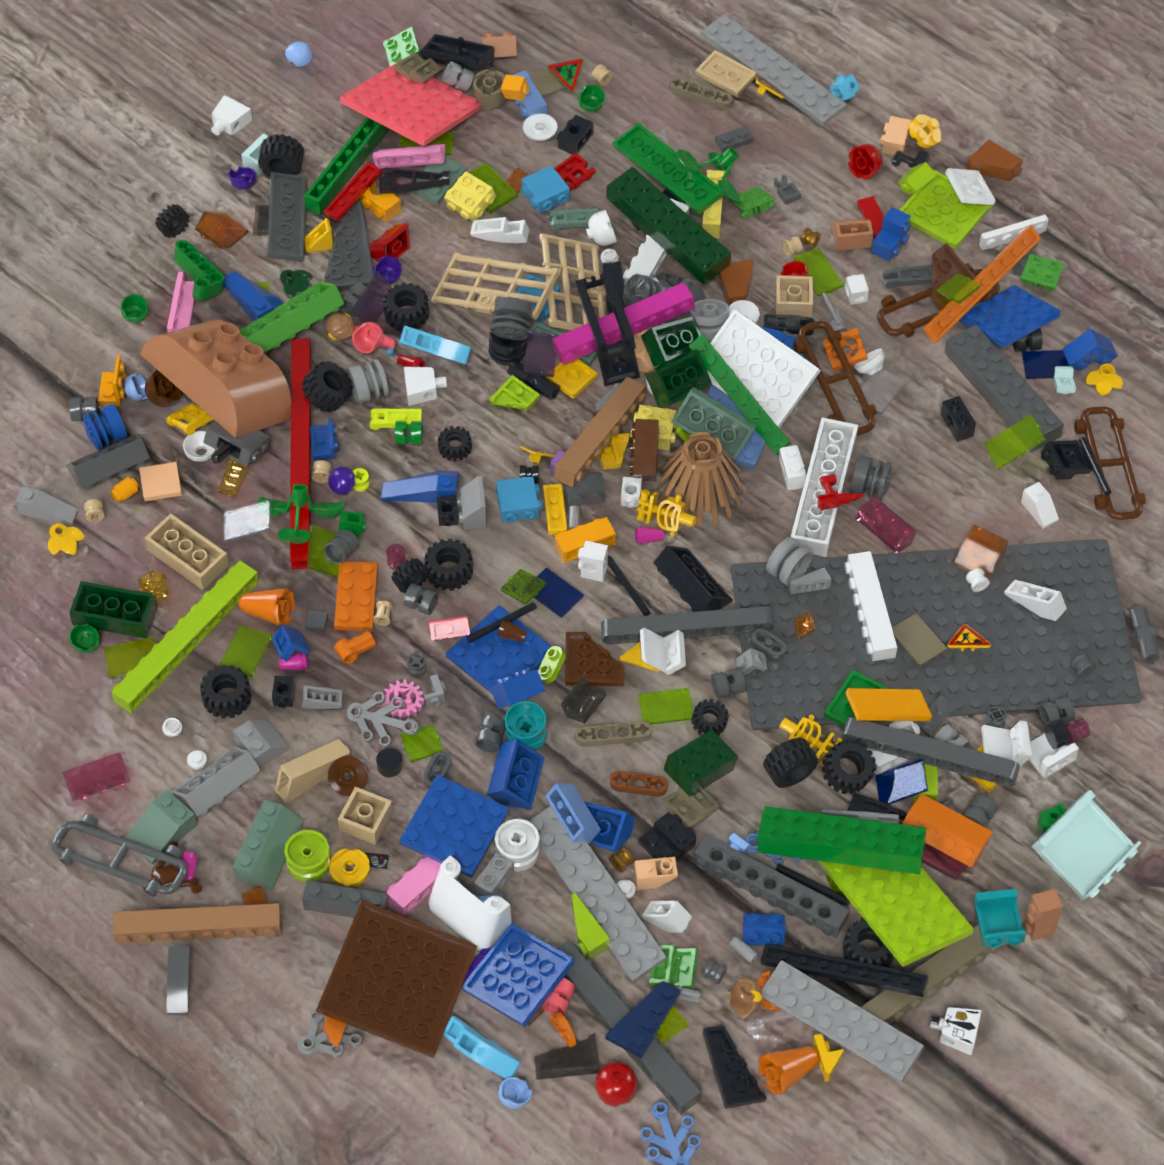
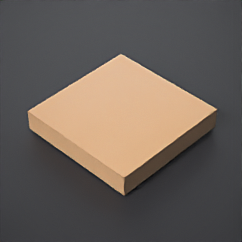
(160, 481)

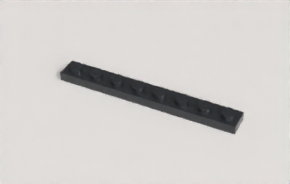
(846, 970)

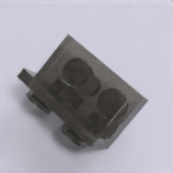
(582, 701)

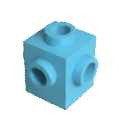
(844, 87)

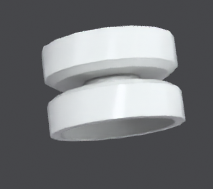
(518, 842)

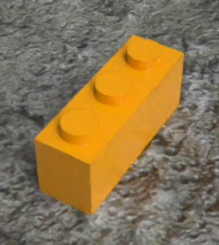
(569, 542)

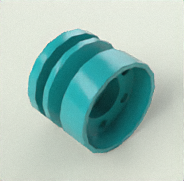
(529, 717)

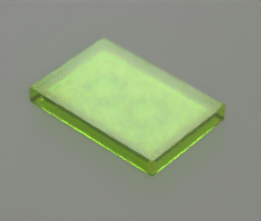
(503, 191)

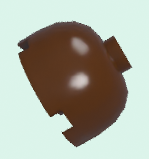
(161, 390)

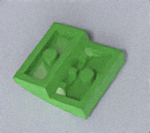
(677, 969)

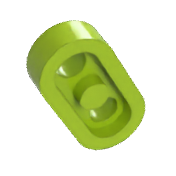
(551, 664)

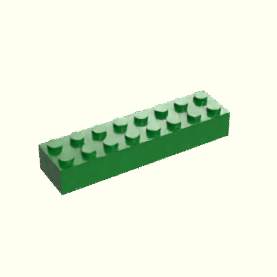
(842, 840)

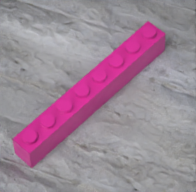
(640, 316)

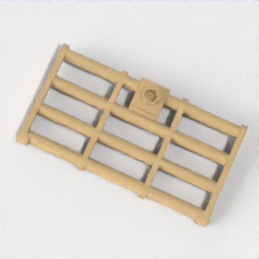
(597, 292)
(487, 296)

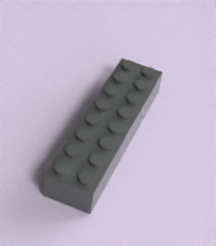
(1000, 382)

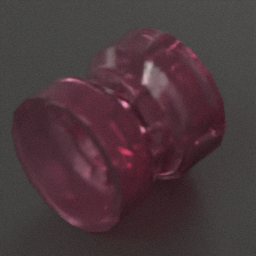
(395, 556)
(1078, 730)

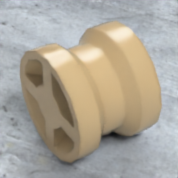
(602, 75)
(792, 246)
(321, 471)
(94, 510)

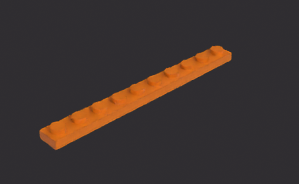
(987, 279)

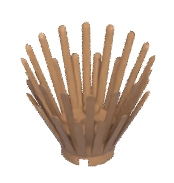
(702, 460)

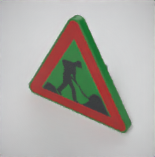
(567, 72)

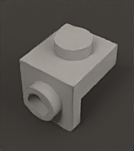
(750, 661)
(437, 697)

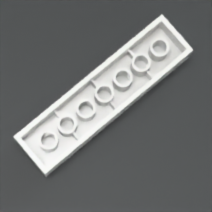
(830, 456)

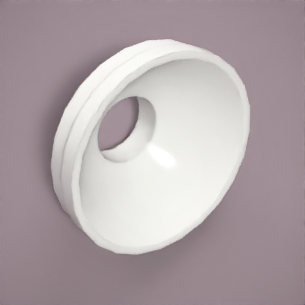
(747, 309)
(872, 364)
(195, 442)

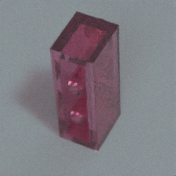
(886, 525)
(96, 777)

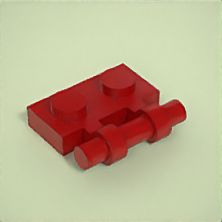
(571, 167)

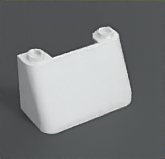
(464, 912)

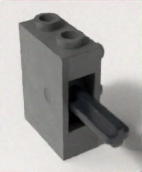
(242, 449)

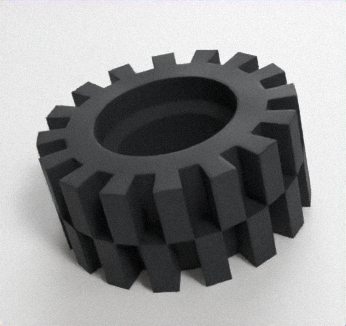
(172, 221)
(452, 435)
(408, 573)
(711, 708)

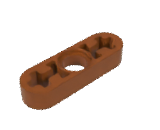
(625, 776)

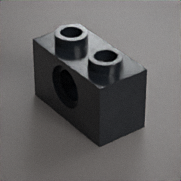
(575, 134)
(958, 419)

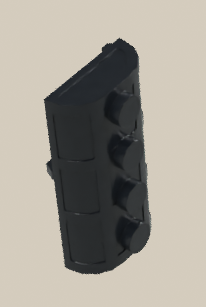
(460, 51)

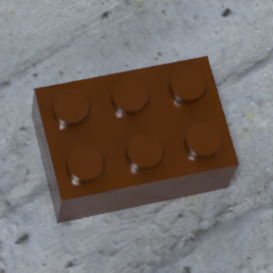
(645, 449)

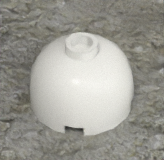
(601, 229)

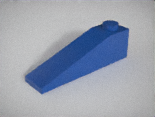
(250, 296)
(422, 487)
(614, 825)

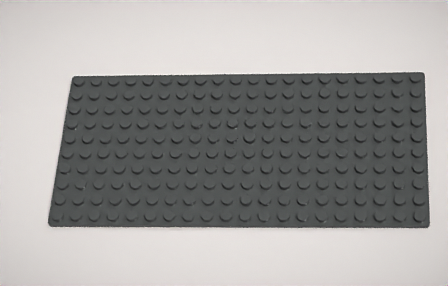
(1018, 672)

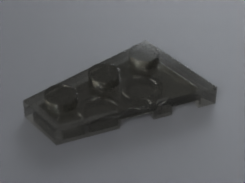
(568, 1061)

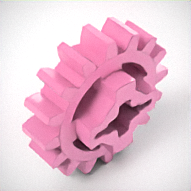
(407, 693)

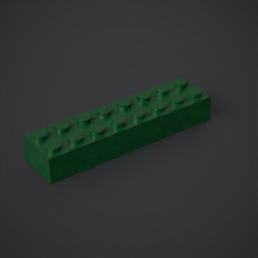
(668, 225)

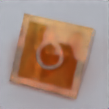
(220, 229)
(982, 551)

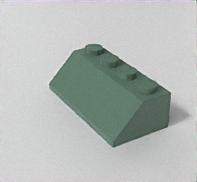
(705, 414)
(263, 849)

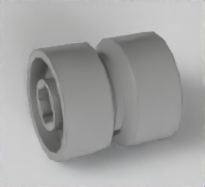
(456, 76)
(949, 735)

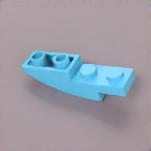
(435, 345)
(480, 1049)

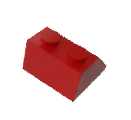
(392, 243)

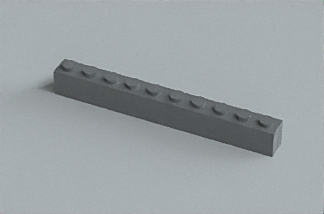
(609, 1010)

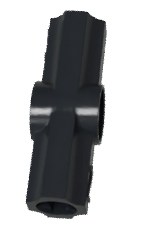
(537, 383)

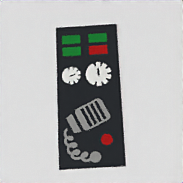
(377, 860)

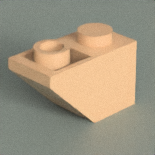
(654, 872)

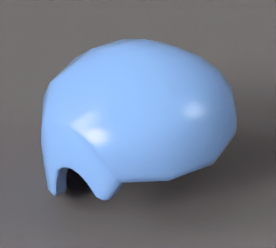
(299, 53)
(135, 387)
(514, 1093)

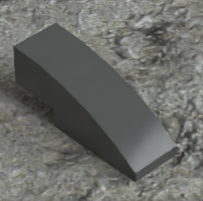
(178, 979)

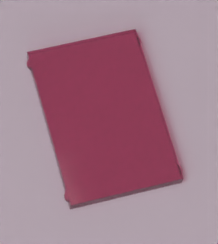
(943, 863)

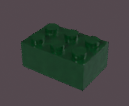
(670, 339)
(677, 377)
(700, 763)

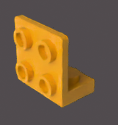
(113, 385)

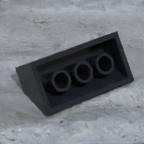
(691, 579)

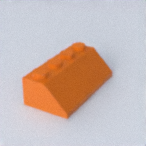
(949, 830)

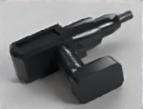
(922, 156)

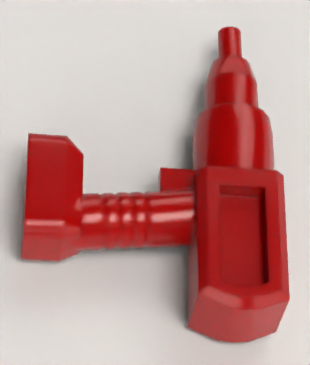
(832, 498)

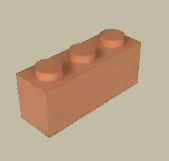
(1042, 914)

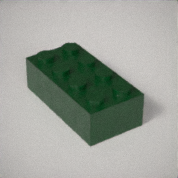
(114, 609)

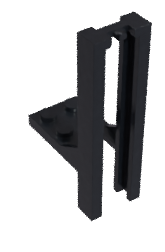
(617, 359)

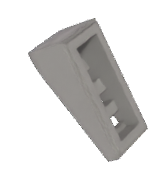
(810, 582)
(313, 703)

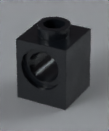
(447, 504)
(280, 685)

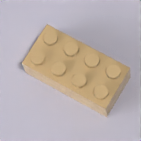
(186, 551)

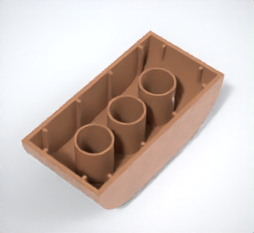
(223, 375)

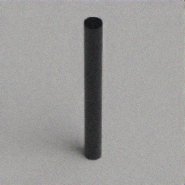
(1094, 465)
(628, 587)
(496, 625)
(813, 885)

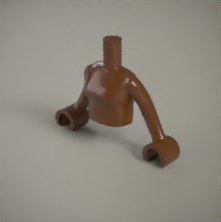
(167, 875)

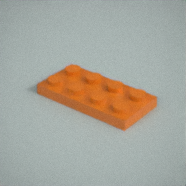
(356, 596)

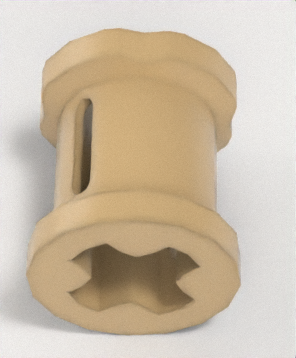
(383, 613)

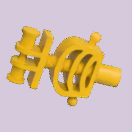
(666, 518)
(796, 732)

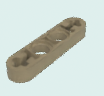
(702, 90)
(612, 730)

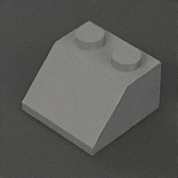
(472, 504)
(260, 740)

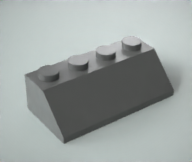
(108, 461)

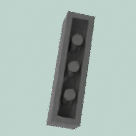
(339, 899)

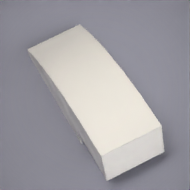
(500, 230)

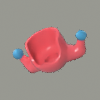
(370, 337)

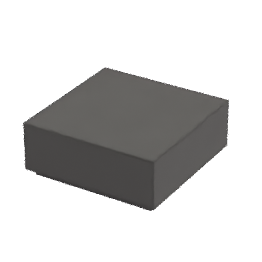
(316, 621)

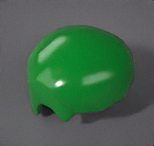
(591, 98)
(134, 308)
(84, 638)

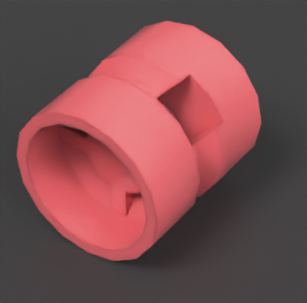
(559, 997)

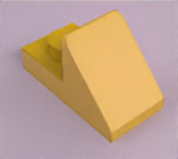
(828, 1060)

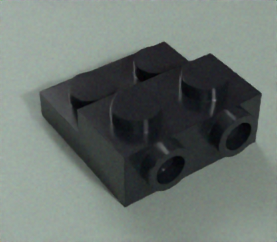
(1065, 459)
(668, 838)

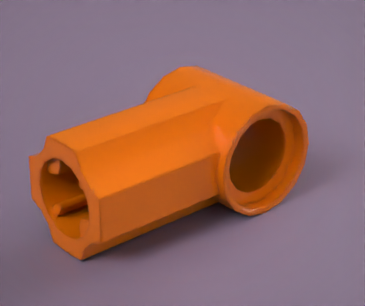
(350, 649)

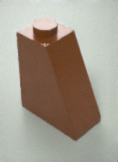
(995, 162)
(736, 281)

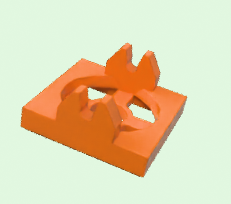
(858, 357)

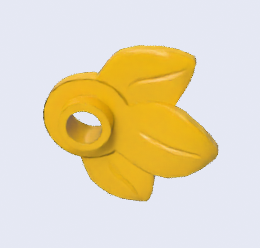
(1103, 381)
(66, 540)

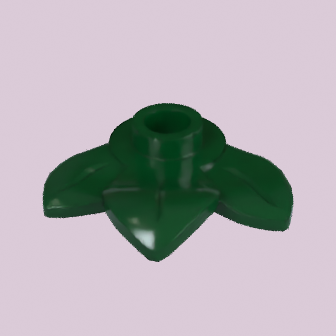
(298, 283)

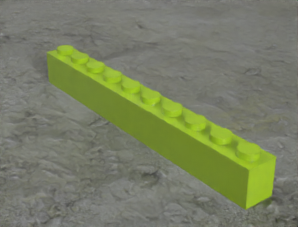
(184, 637)

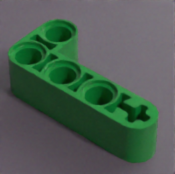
(207, 278)

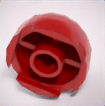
(865, 161)
(616, 1084)

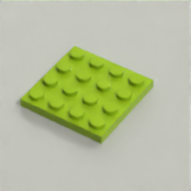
(941, 214)

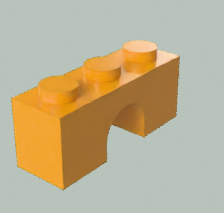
(383, 206)

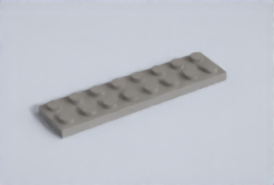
(842, 1021)

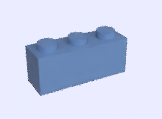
(533, 101)
(572, 813)

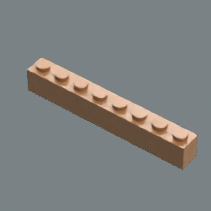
(600, 432)
(197, 923)

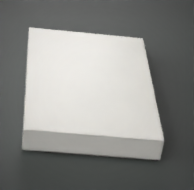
(970, 186)

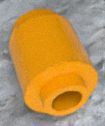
(124, 489)

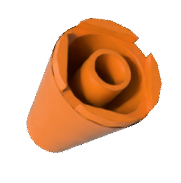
(269, 605)
(787, 1067)

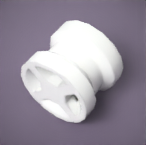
(977, 580)

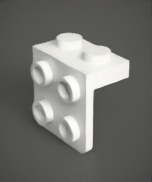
(663, 652)

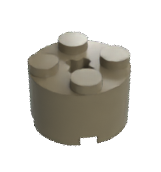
(488, 89)

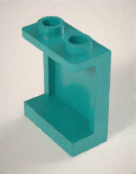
(999, 918)

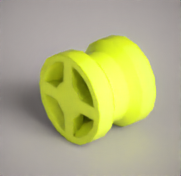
(361, 485)

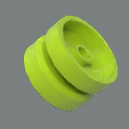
(307, 855)

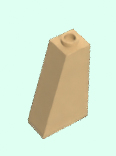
(308, 770)

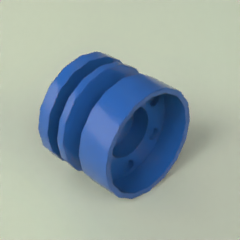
(105, 426)

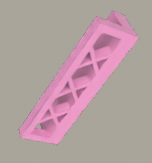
(410, 156)
(182, 304)

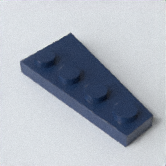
(643, 1022)

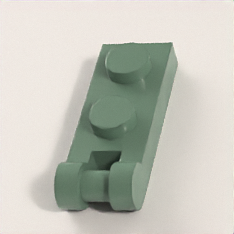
(570, 218)

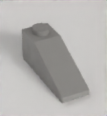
(44, 506)

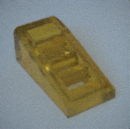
(233, 466)

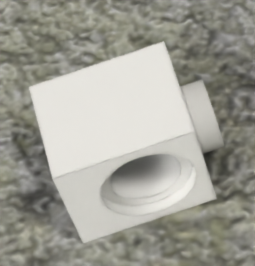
(856, 289)
(633, 486)

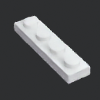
(1009, 233)

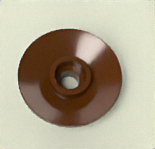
(354, 768)

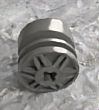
(641, 287)
(512, 318)
(871, 478)

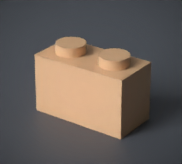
(896, 135)

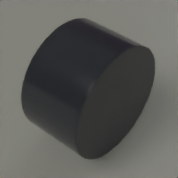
(1057, 734)
(389, 762)

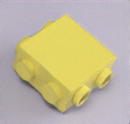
(469, 197)
(666, 427)

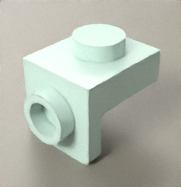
(1064, 380)

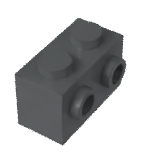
(587, 491)

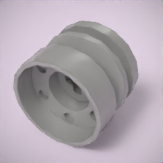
(368, 381)

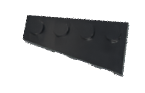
(732, 1076)

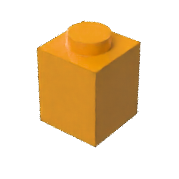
(515, 87)

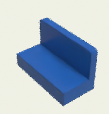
(287, 641)

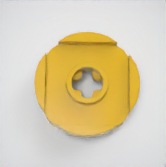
(930, 125)
(349, 878)

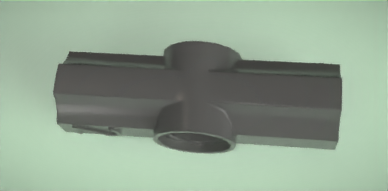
(1144, 634)

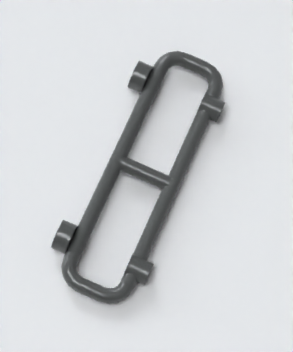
(88, 824)

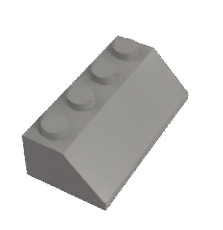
(217, 780)

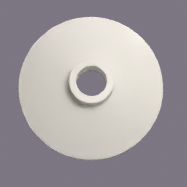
(540, 127)

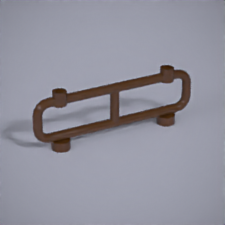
(908, 329)
(802, 346)
(1104, 501)

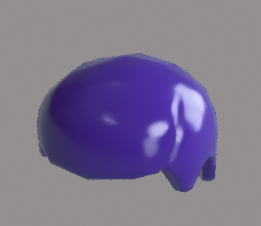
(242, 178)
(389, 268)
(341, 480)

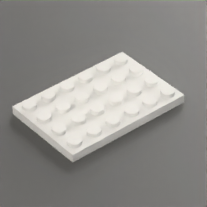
(764, 366)

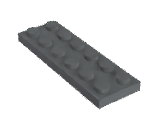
(286, 217)

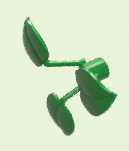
(721, 161)
(299, 498)

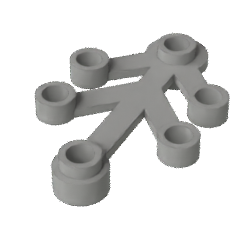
(378, 718)
(320, 1038)

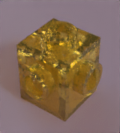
(154, 583)

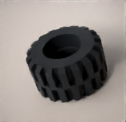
(281, 155)
(402, 296)
(327, 386)
(449, 552)
(225, 704)
(855, 753)
(790, 762)
(853, 951)

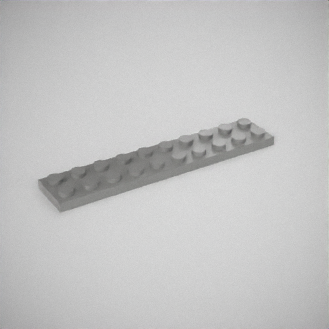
(774, 69)
(602, 897)

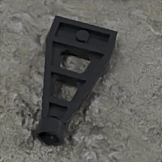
(389, 176)

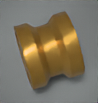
(810, 238)
(621, 859)

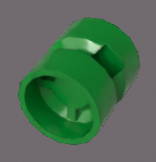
(415, 433)

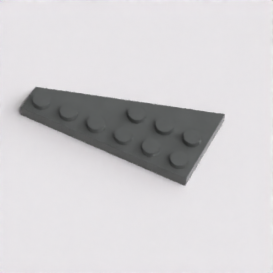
(350, 252)

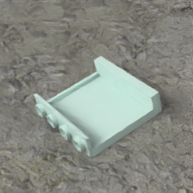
(1085, 847)

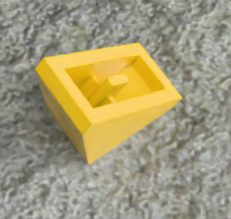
(319, 238)

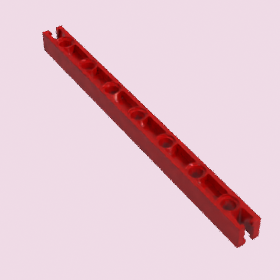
(300, 445)

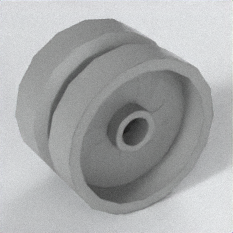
(710, 316)
(789, 561)

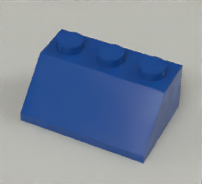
(515, 775)

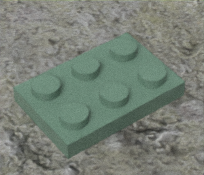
(436, 194)

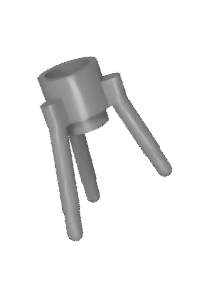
(836, 323)

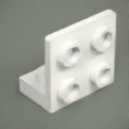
(1006, 743)
(1050, 760)

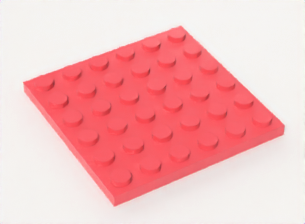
(411, 107)

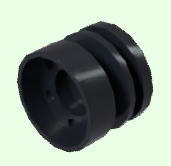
(505, 351)

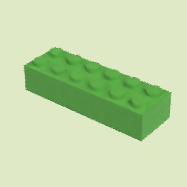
(293, 316)

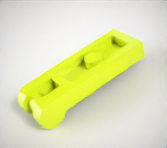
(393, 415)

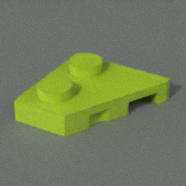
(515, 395)

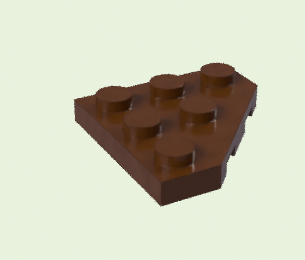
(944, 266)
(591, 662)

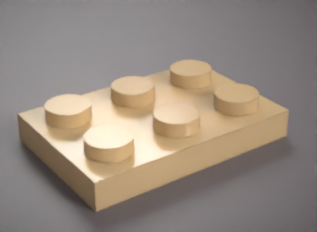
(725, 73)

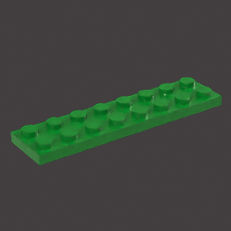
(666, 169)

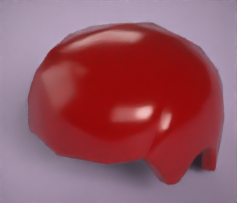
(795, 268)

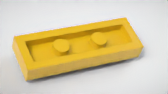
(554, 509)

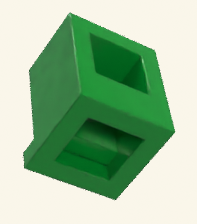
(353, 522)
(1046, 817)

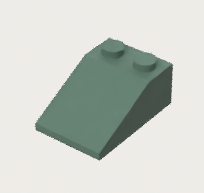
(161, 823)

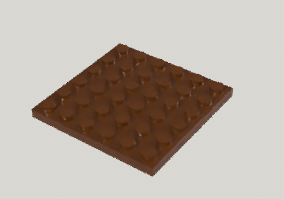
(396, 979)

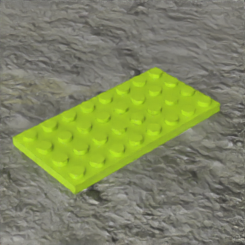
(902, 909)

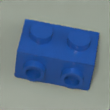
(323, 442)
(763, 929)

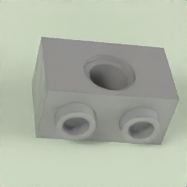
(494, 876)

